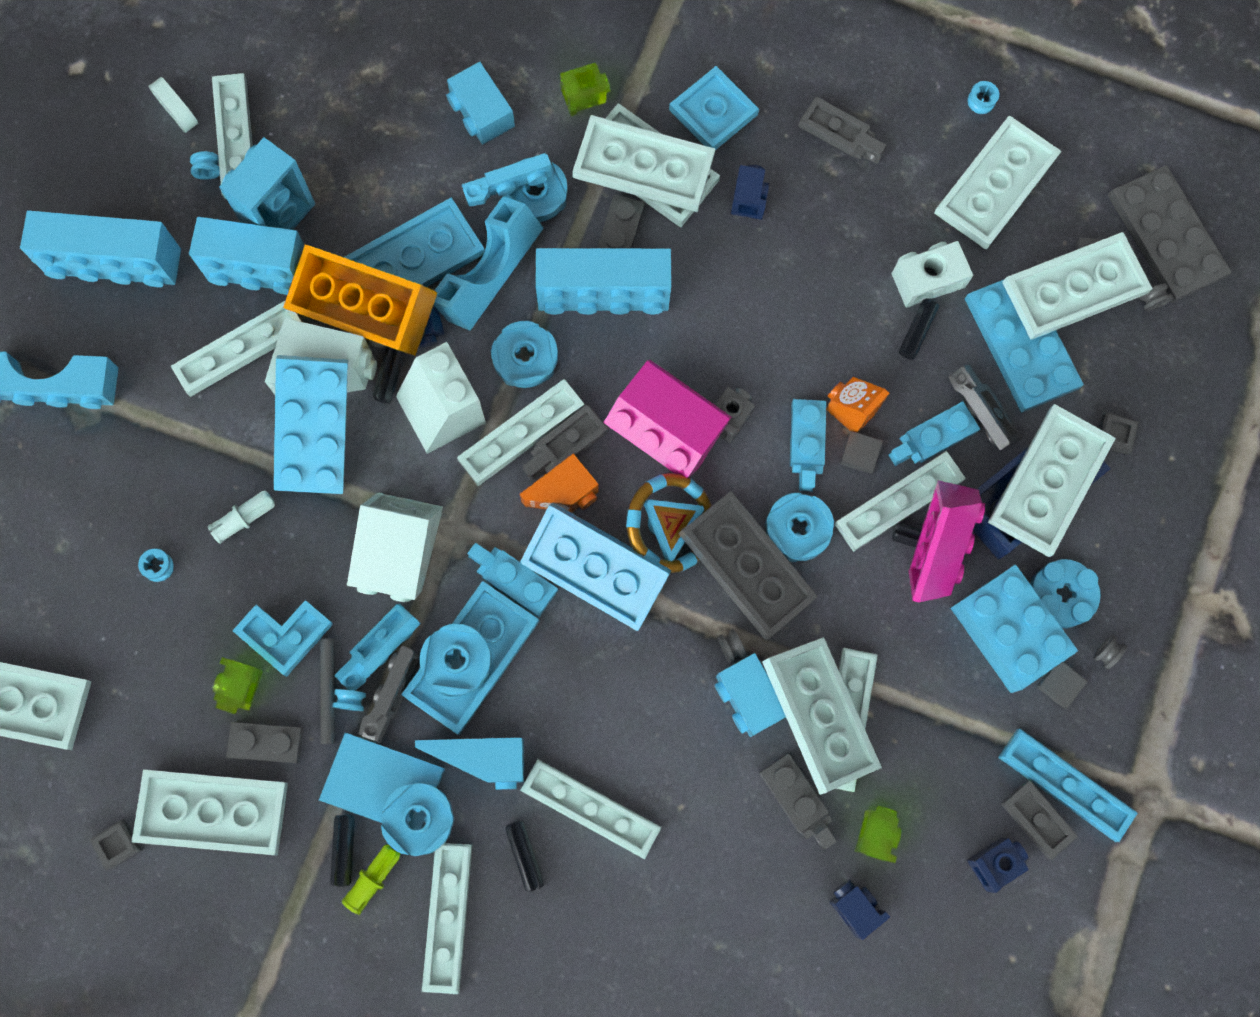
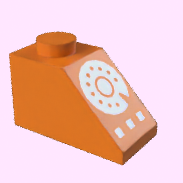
(856, 403)
(565, 485)

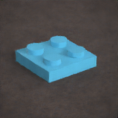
(713, 109)

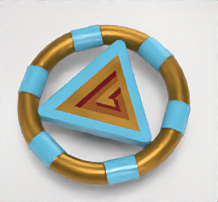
(666, 519)

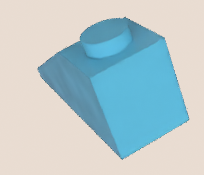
(489, 759)

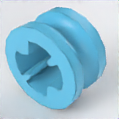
(988, 89)
(205, 165)
(144, 563)
(349, 700)

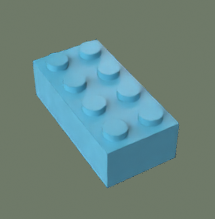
(101, 248)
(603, 280)

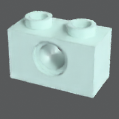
(916, 284)

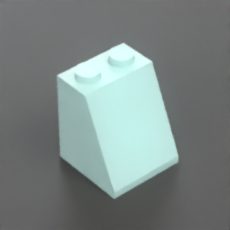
(320, 342)
(439, 399)
(393, 546)

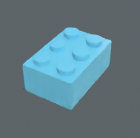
(268, 188)
(246, 254)
(1014, 629)

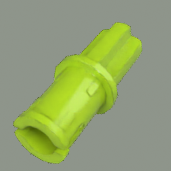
(371, 880)

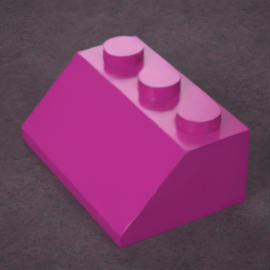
(667, 419)
(944, 541)

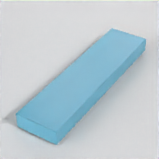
(1068, 785)

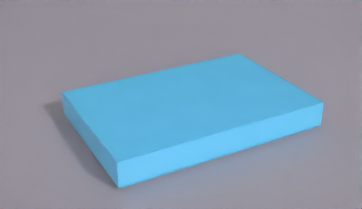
(368, 774)

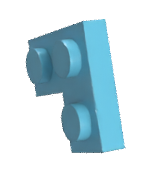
(284, 644)

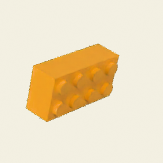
(360, 299)

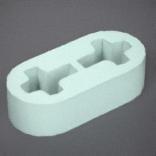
(173, 104)

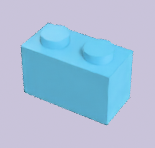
(480, 103)
(750, 695)

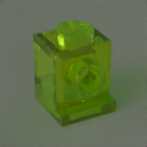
(583, 87)
(236, 686)
(879, 834)

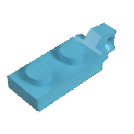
(507, 179)
(935, 435)
(807, 441)
(513, 579)
(377, 647)

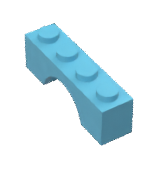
(509, 236)
(83, 381)

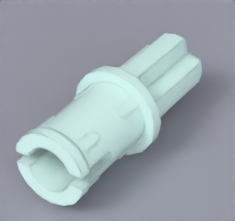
(241, 516)

